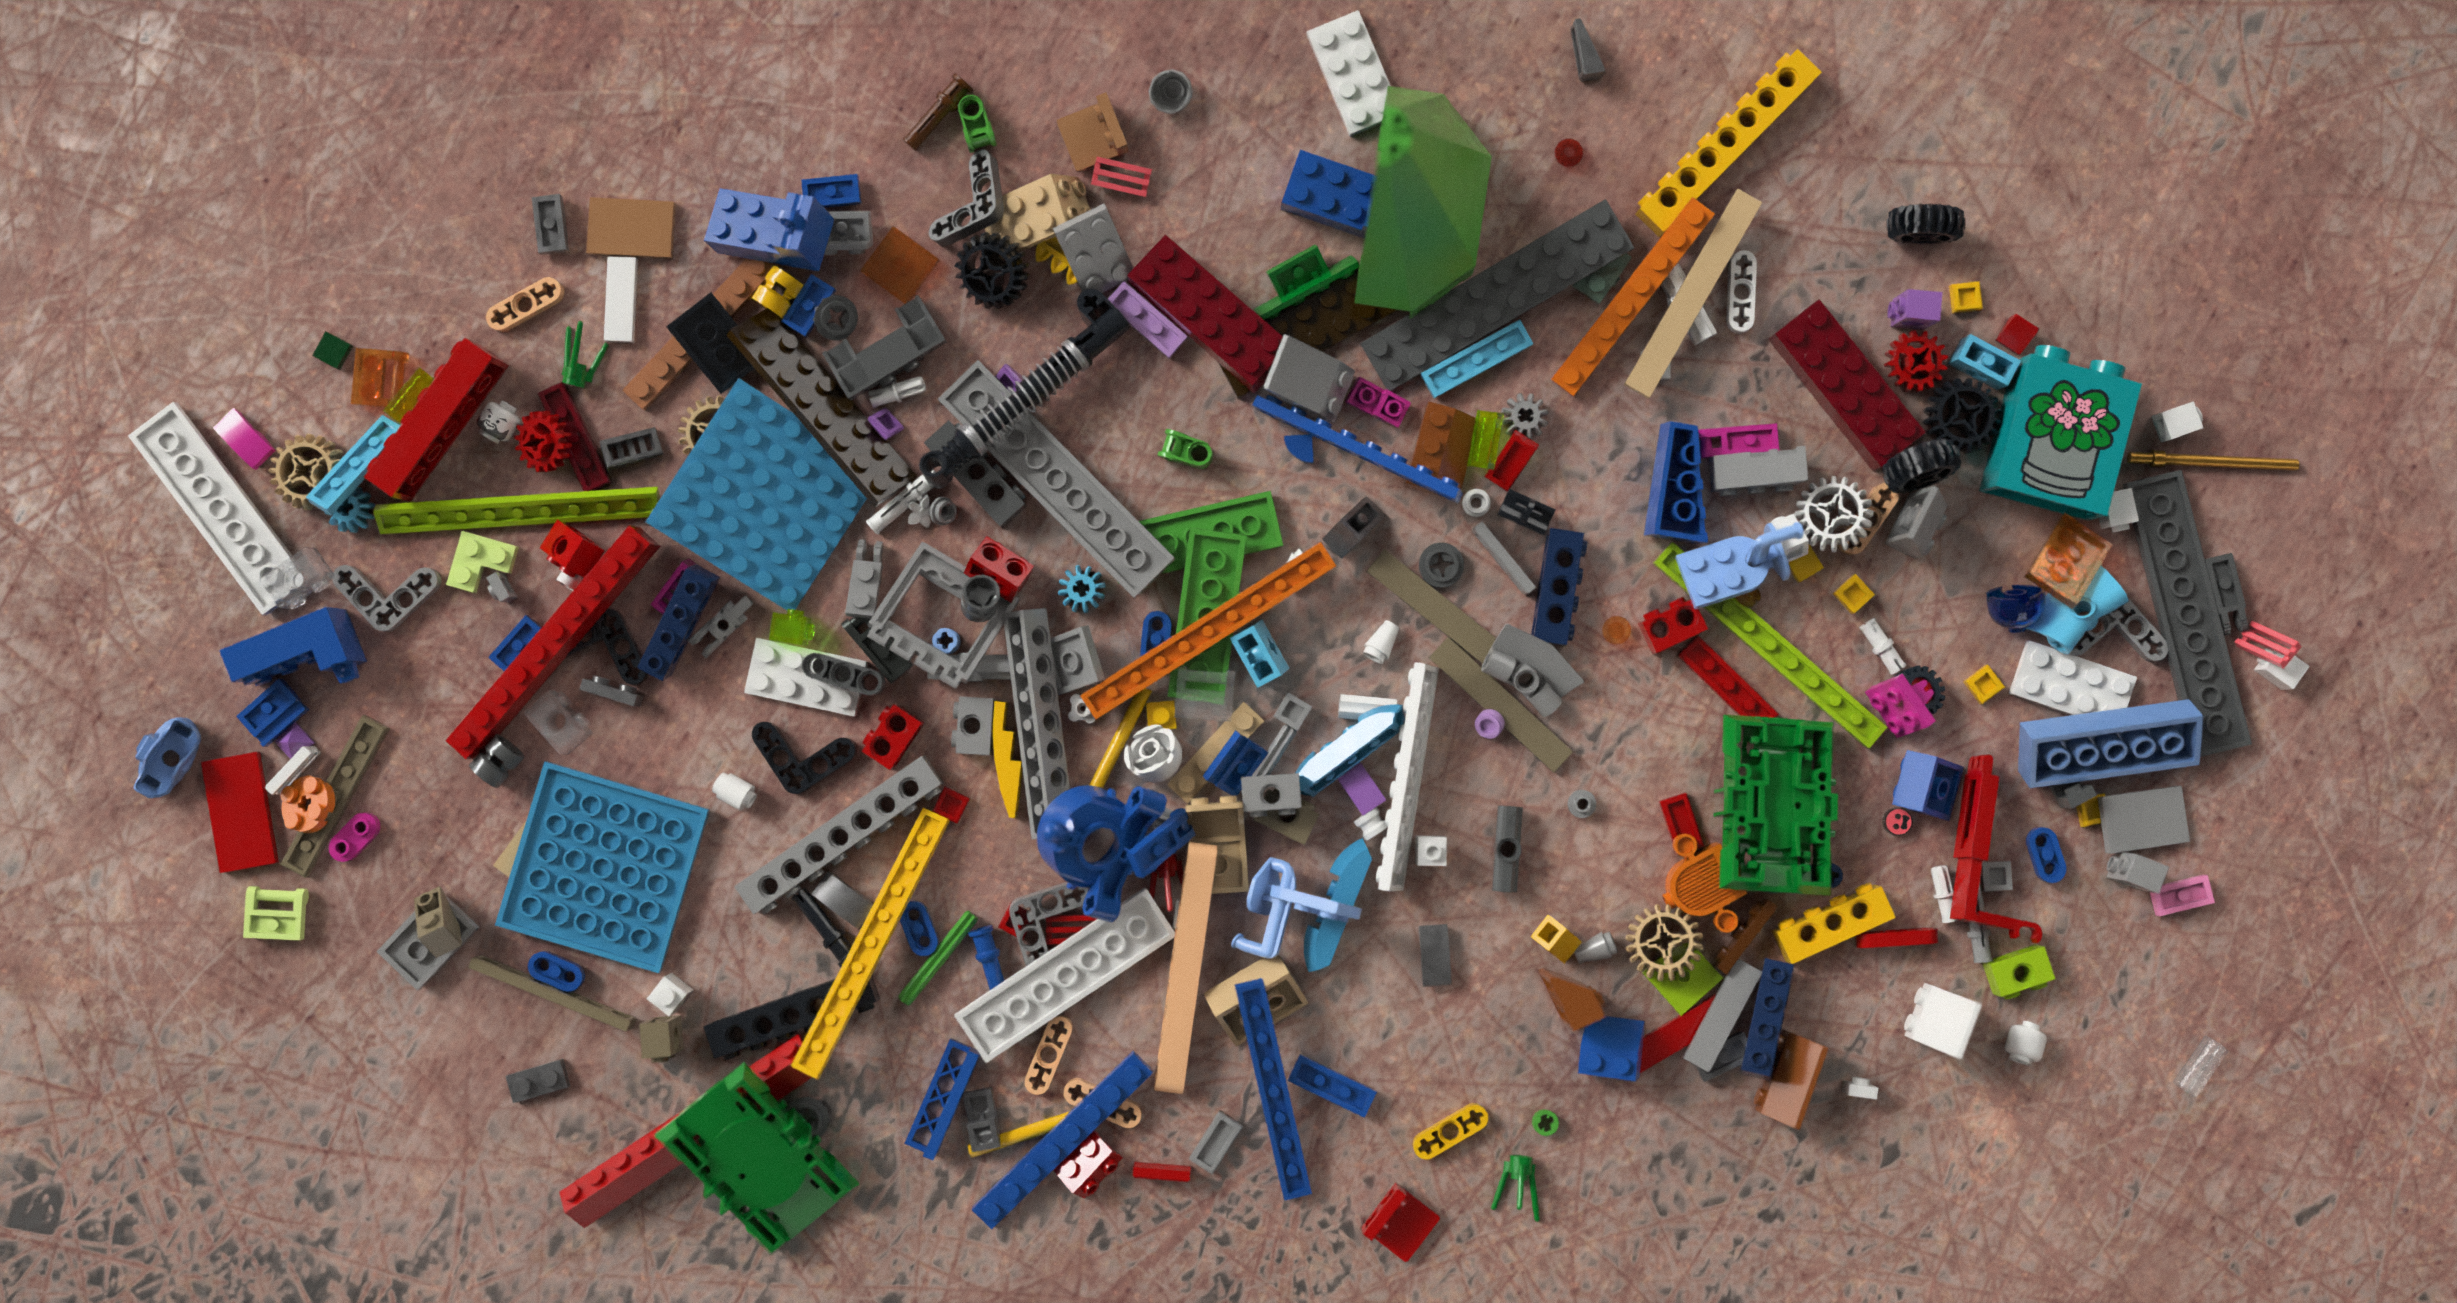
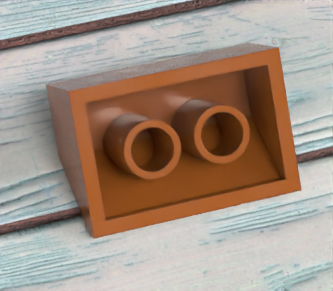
(1443, 444)
(1573, 1000)
(1792, 1079)

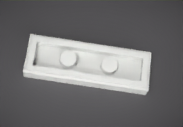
(620, 299)

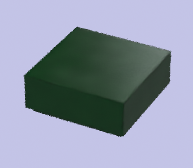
(332, 350)

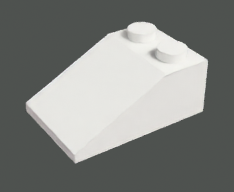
(1942, 1020)

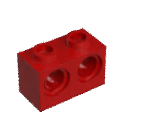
(1002, 565)
(1674, 630)
(898, 741)

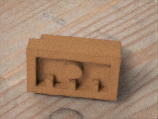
(1092, 134)

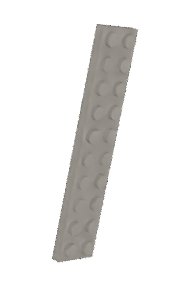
(1063, 485)

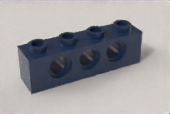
(1574, 545)
(678, 622)
(1767, 1019)

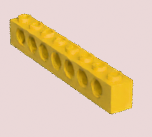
(1800, 73)

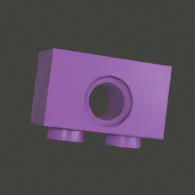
(1915, 309)

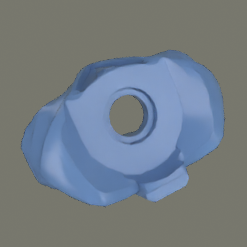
(154, 775)

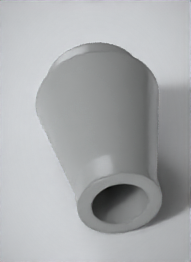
(1597, 948)

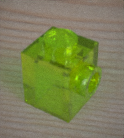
(791, 628)

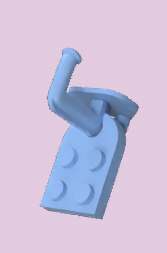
(1720, 568)
(1275, 899)

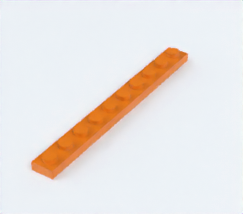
(1208, 630)

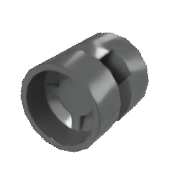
(980, 598)
(491, 769)

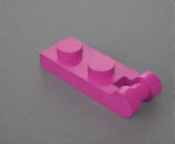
(1739, 439)

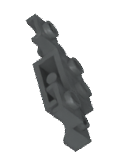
(890, 355)

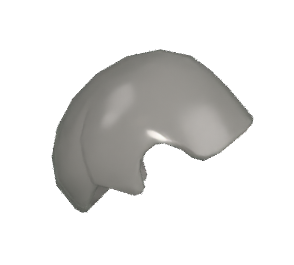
(1170, 91)

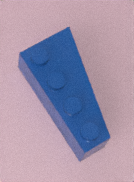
(1676, 487)

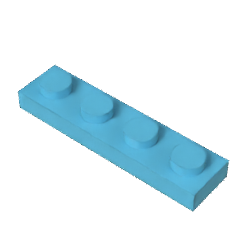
(1476, 359)
(352, 467)

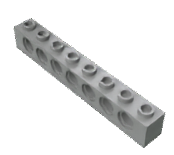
(1036, 710)
(753, 887)

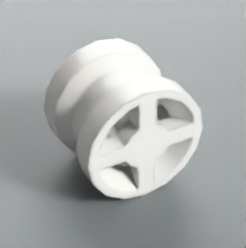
(1370, 823)

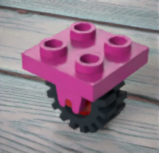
(1908, 700)

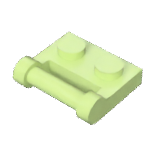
(275, 923)

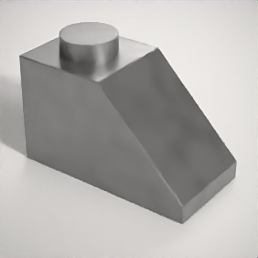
(1353, 527)

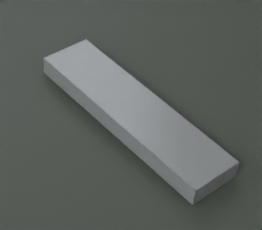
(1722, 1015)

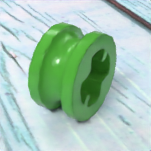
(1537, 1119)

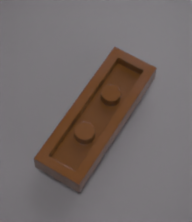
(1744, 935)

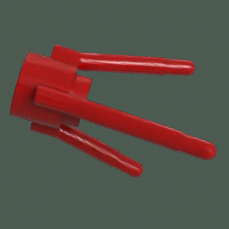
(1167, 870)

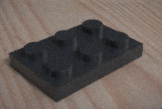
(703, 335)

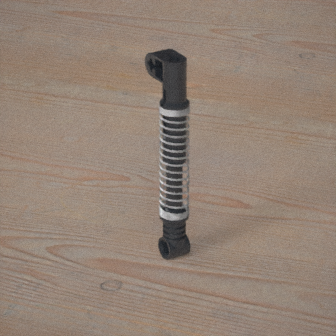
(1073, 356)

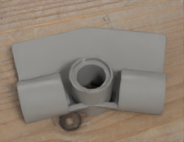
(1520, 653)

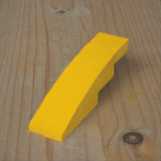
(1008, 770)

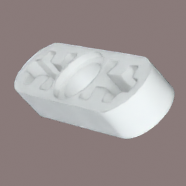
(1735, 271)

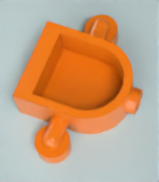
(1694, 883)

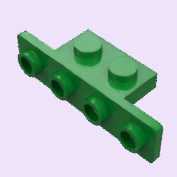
(1301, 277)

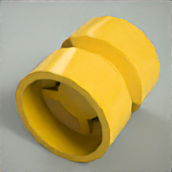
(771, 299)

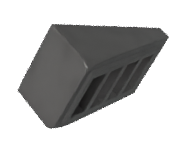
(1587, 59)
(634, 458)

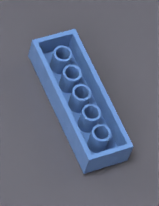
(2110, 743)

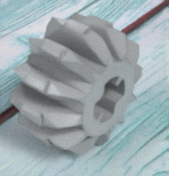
(1524, 406)

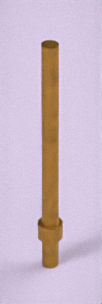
(2159, 458)

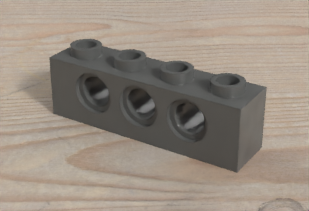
(1002, 510)

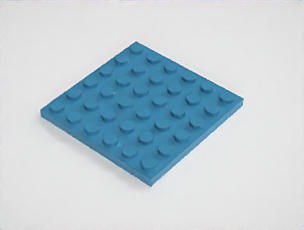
(759, 498)
(602, 867)

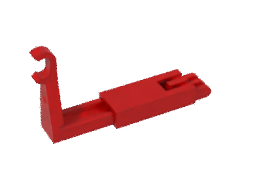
(1973, 848)

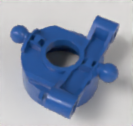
(1078, 814)

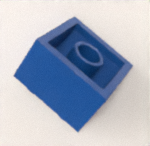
(1927, 785)
(1612, 1048)

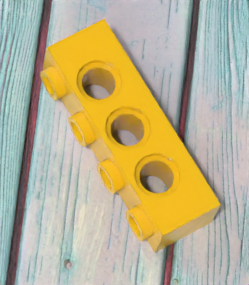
(1875, 912)

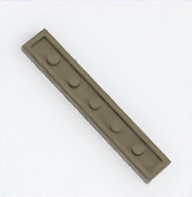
(1432, 605)
(1492, 695)
(344, 780)
(567, 999)

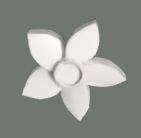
(920, 512)

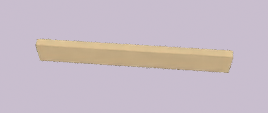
(1692, 293)

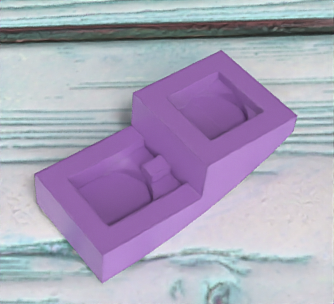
(1361, 789)

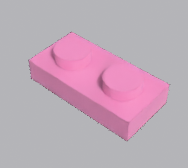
(2182, 895)

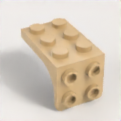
(1038, 208)
(1222, 826)

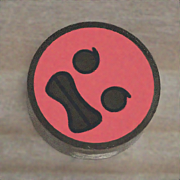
(1897, 821)

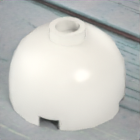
(1154, 754)

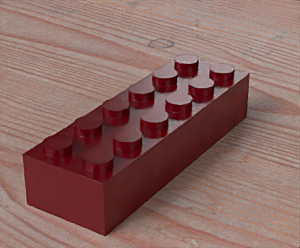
(1207, 312)
(1846, 385)

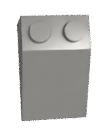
(1309, 379)
(1918, 522)

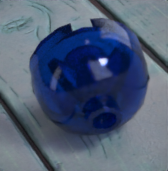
(2016, 607)

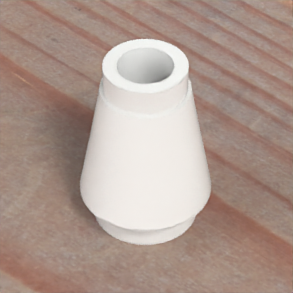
(1381, 642)

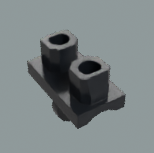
(1526, 512)

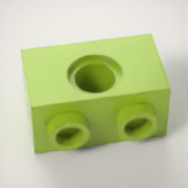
(2002, 971)

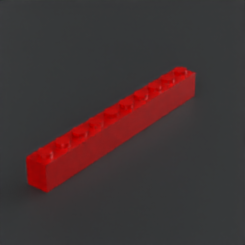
(553, 642)
(649, 1160)

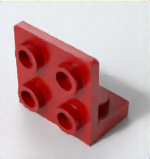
(1400, 1222)

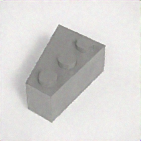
(1758, 471)

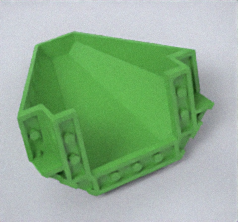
(1422, 203)

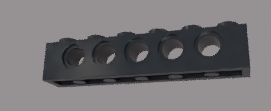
(721, 1031)

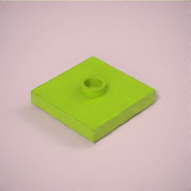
(1685, 991)

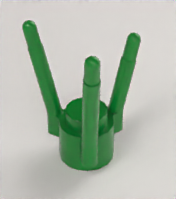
(573, 372)
(1519, 1167)

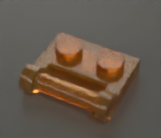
(370, 376)

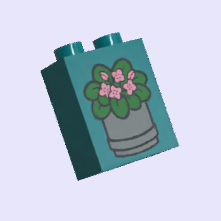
(2061, 434)

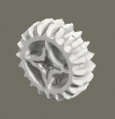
(1846, 518)

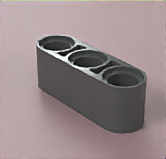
(830, 674)

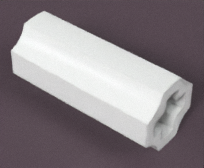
(1353, 706)

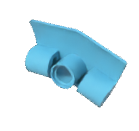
(2065, 626)

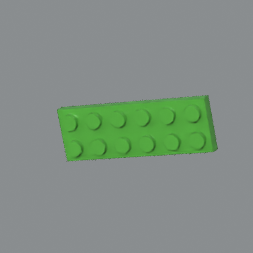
(1246, 515)
(1209, 580)

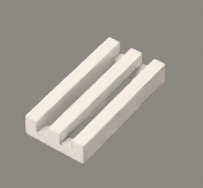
(293, 769)

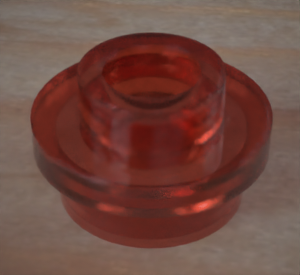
(1567, 161)

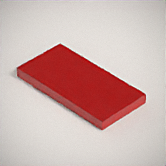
(239, 812)

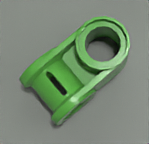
(977, 128)
(1184, 449)

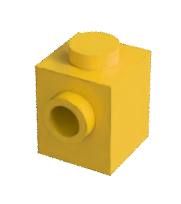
(1556, 939)

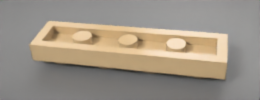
(1190, 777)

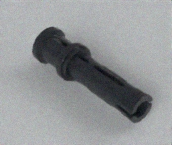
(833, 937)

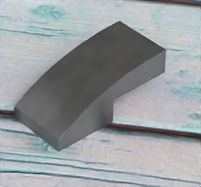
(843, 899)
(1435, 955)
(982, 1119)

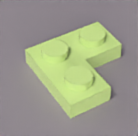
(475, 553)

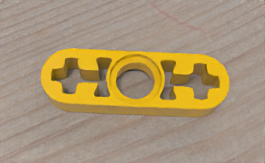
(1472, 1128)

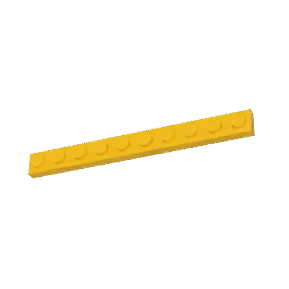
(870, 943)

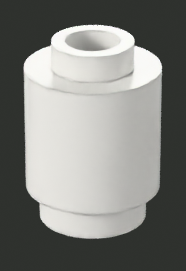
(734, 791)

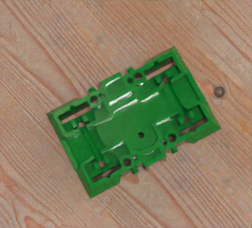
(1762, 800)
(757, 1158)

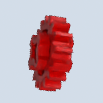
(1925, 365)
(543, 441)

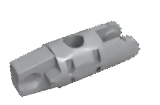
(732, 614)

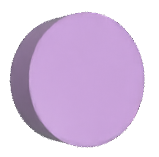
(1489, 723)

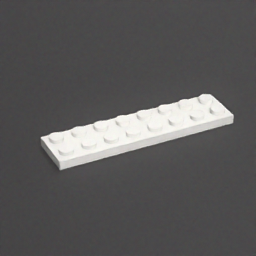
(213, 501)
(1409, 769)
(1064, 976)

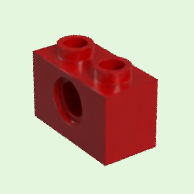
(571, 550)

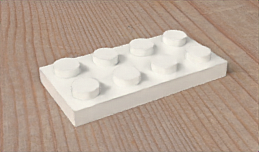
(1351, 71)
(779, 675)
(2069, 682)

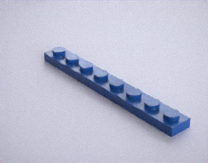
(1369, 452)
(1273, 1088)
(1062, 1139)

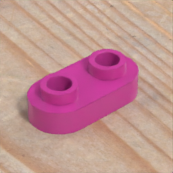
(353, 838)

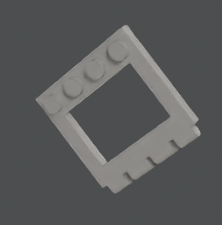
(951, 577)

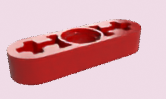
(1897, 937)

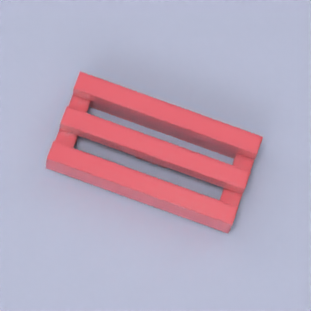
(1097, 171)
(2250, 634)

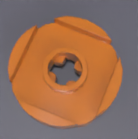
(294, 802)

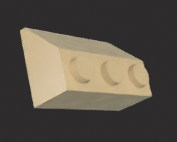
(1281, 990)

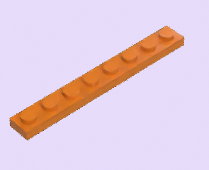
(1633, 296)

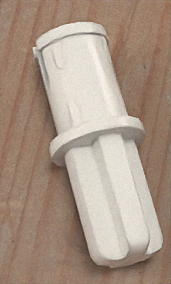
(897, 391)
(1943, 891)

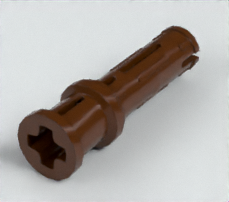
(946, 102)

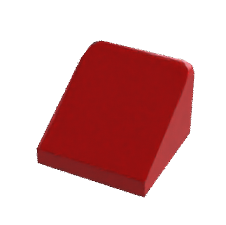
(2017, 334)

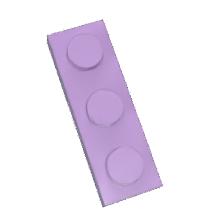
(1147, 320)

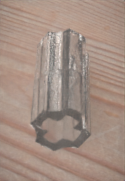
(2200, 1066)

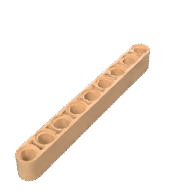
(1185, 967)

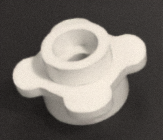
(1076, 714)

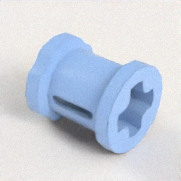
(940, 634)

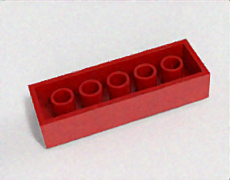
(435, 420)

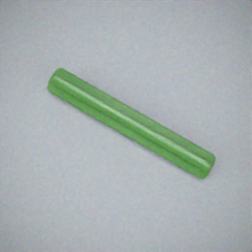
(938, 958)

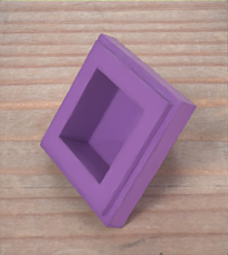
(1008, 376)
(885, 423)
(293, 739)

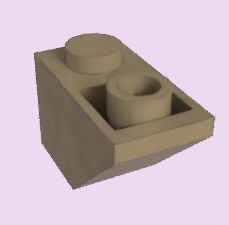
(436, 923)

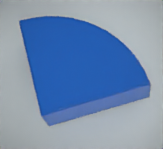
(1300, 447)

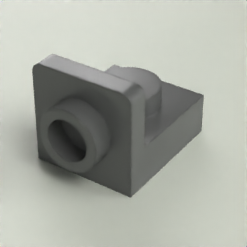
(2072, 794)

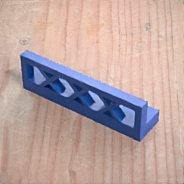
(951, 1105)

